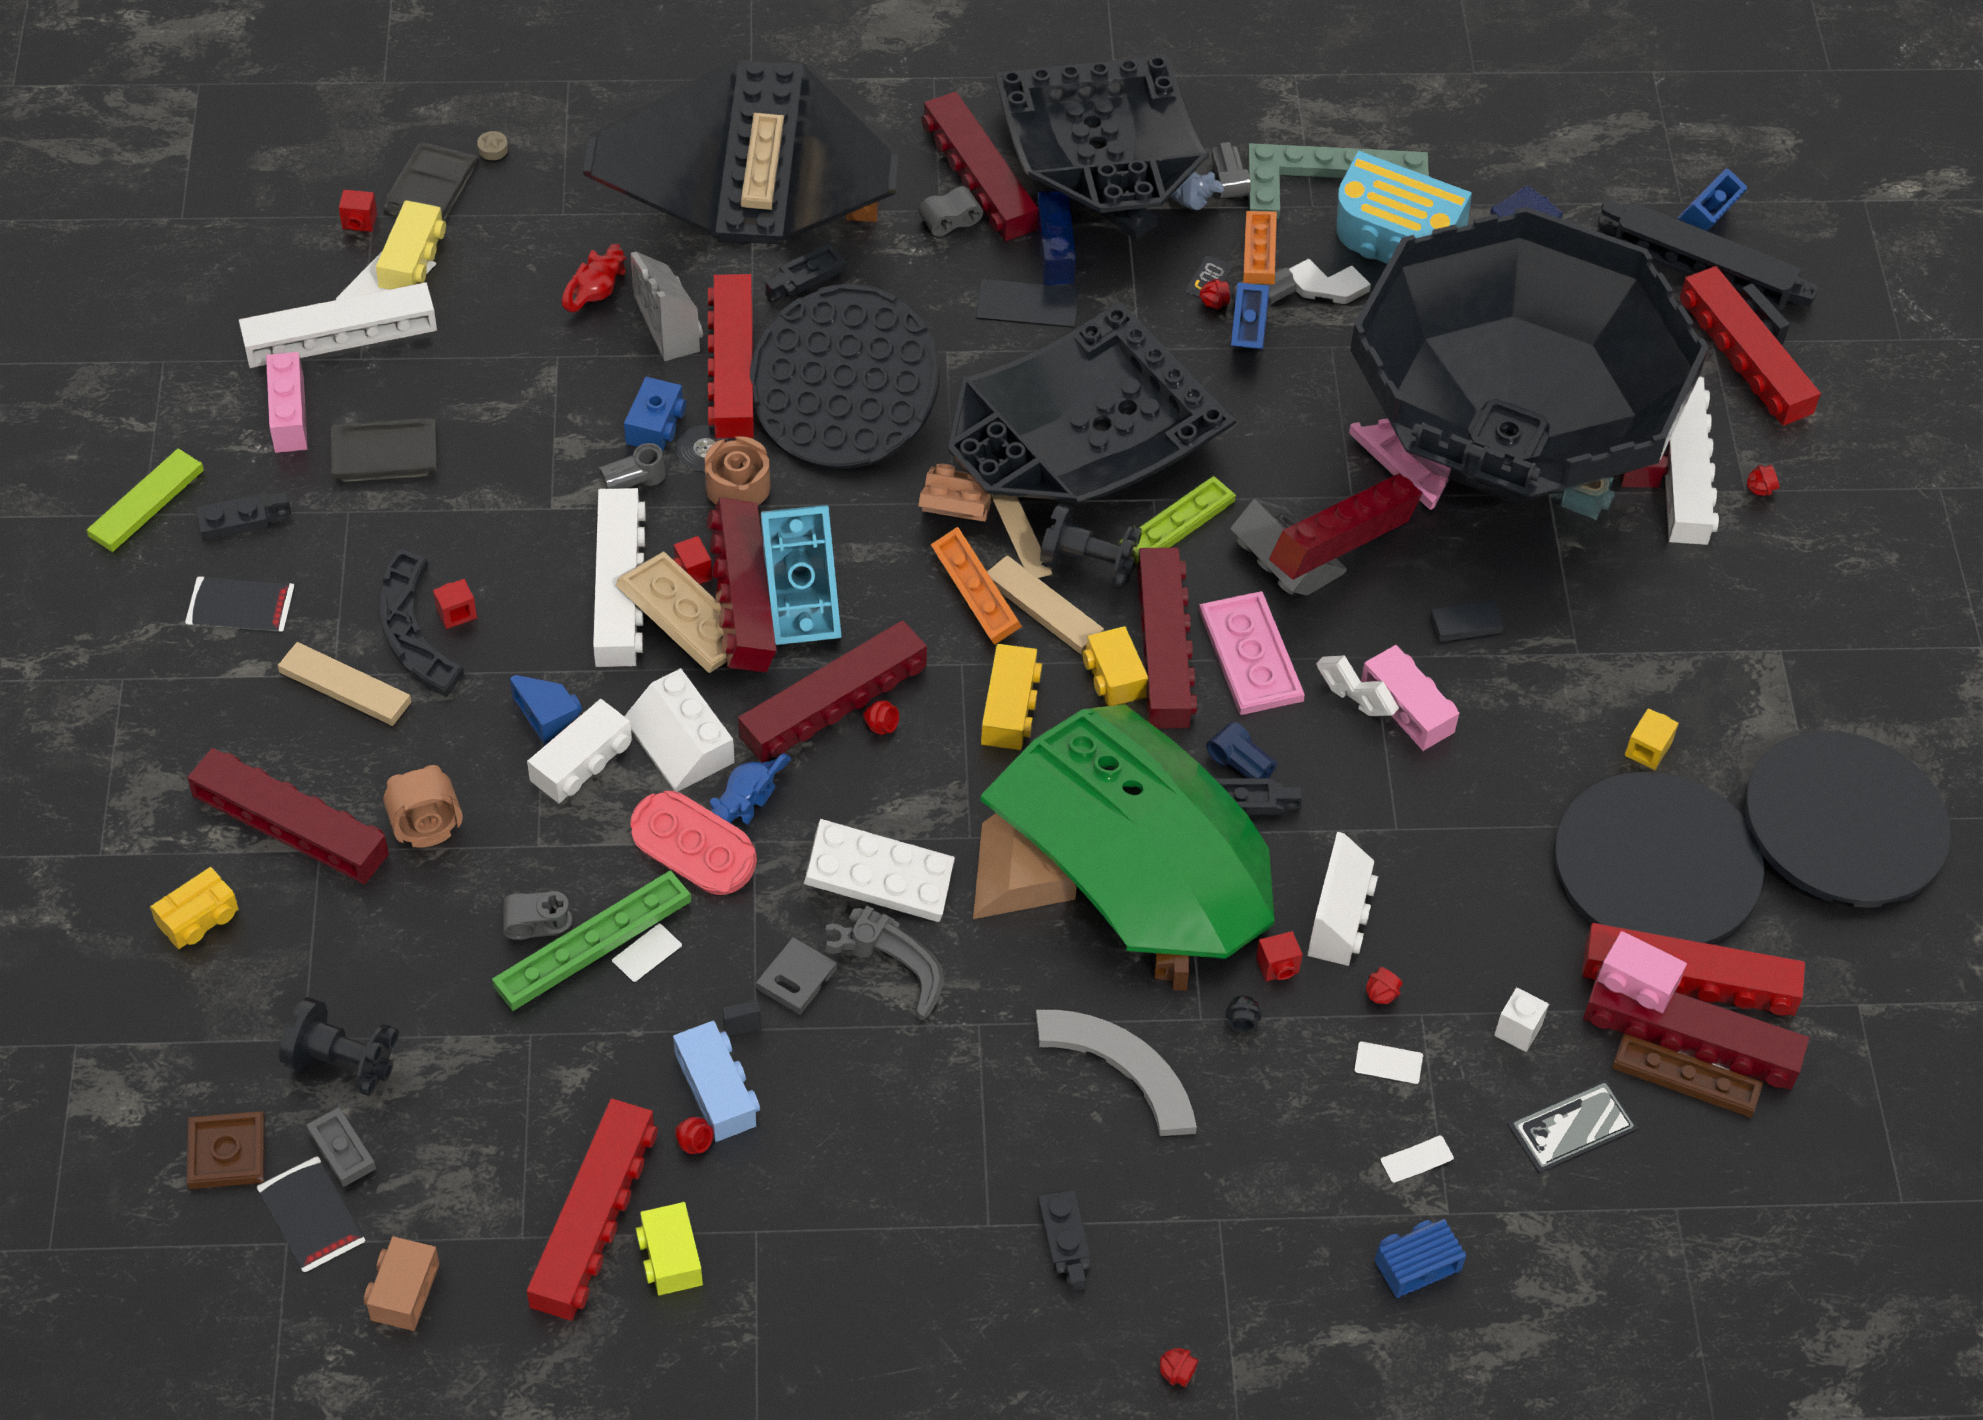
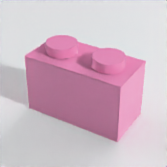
(1641, 972)

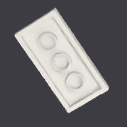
(879, 870)

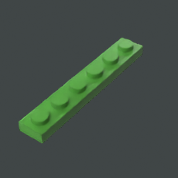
(591, 940)

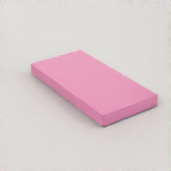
(1251, 653)

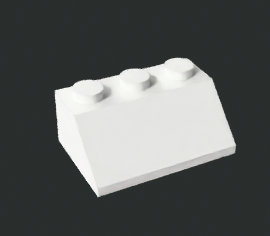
(680, 731)
(1343, 903)

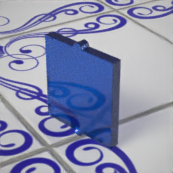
(1525, 198)

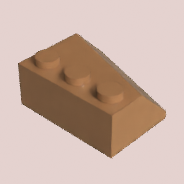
(1015, 873)

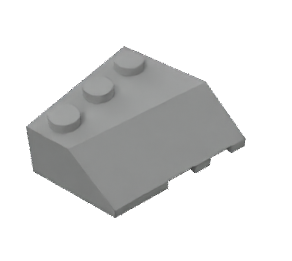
(665, 307)

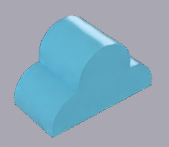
(801, 574)

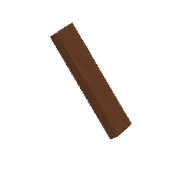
(1687, 1075)

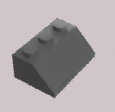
(1259, 531)

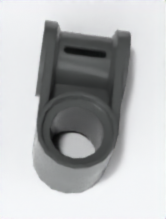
(534, 915)

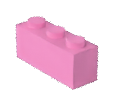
(286, 402)
(1422, 708)

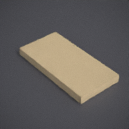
(678, 607)

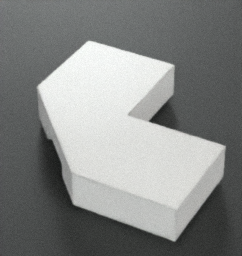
(1340, 287)
(1342, 679)

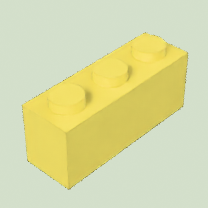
(410, 246)

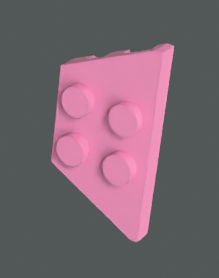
(1386, 447)

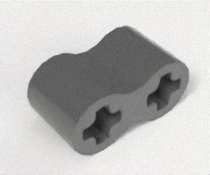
(950, 211)

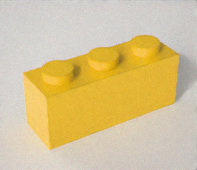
(1011, 697)

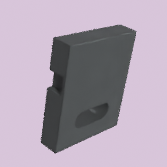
(800, 969)

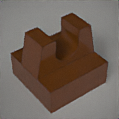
(1173, 968)

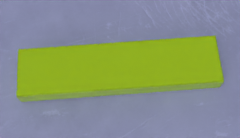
(145, 500)
(1185, 516)

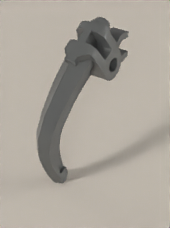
(883, 933)

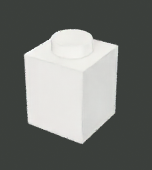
(1521, 1019)

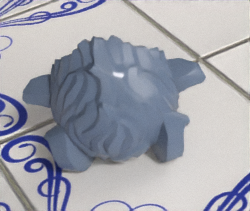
(1197, 190)

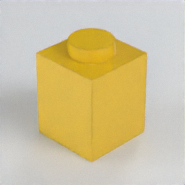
(1651, 739)

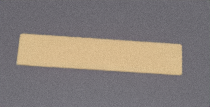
(1021, 534)

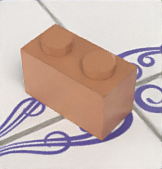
(402, 1283)

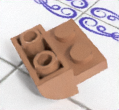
(954, 494)

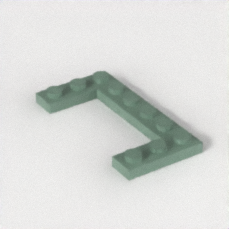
(1271, 160)

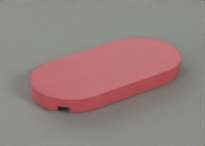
(693, 842)

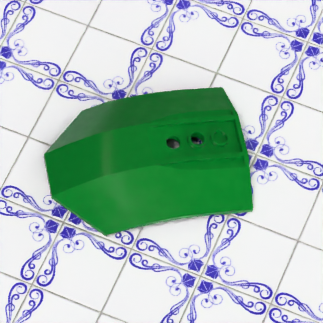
(1162, 866)

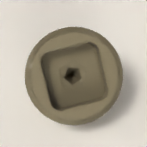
(492, 145)

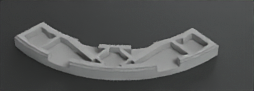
(1128, 1055)

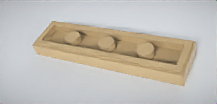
(762, 161)
(1043, 603)
(344, 683)

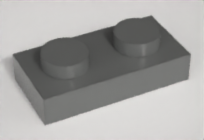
(341, 1147)

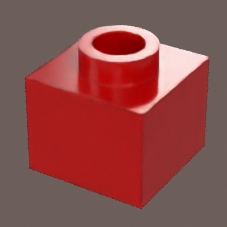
(358, 210)
(694, 559)
(454, 603)
(1279, 956)

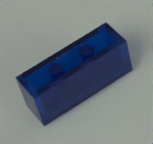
(1056, 238)

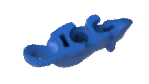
(748, 786)

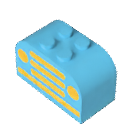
(1389, 202)

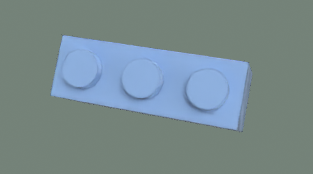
(716, 1080)

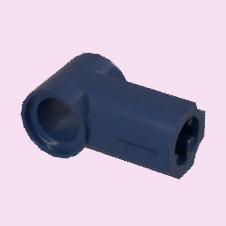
(1235, 747)

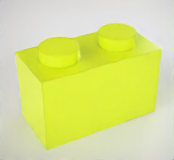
(670, 1248)

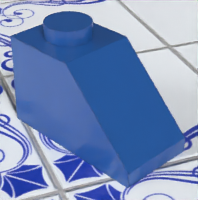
(545, 705)

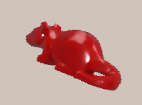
(595, 279)

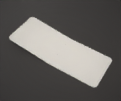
(1417, 1159)

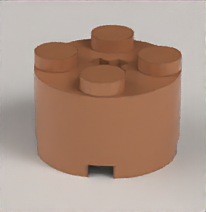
(737, 471)
(422, 806)

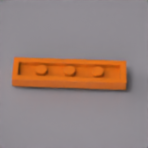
(1260, 247)
(976, 585)

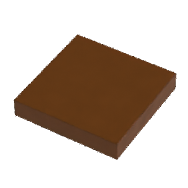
(226, 1150)

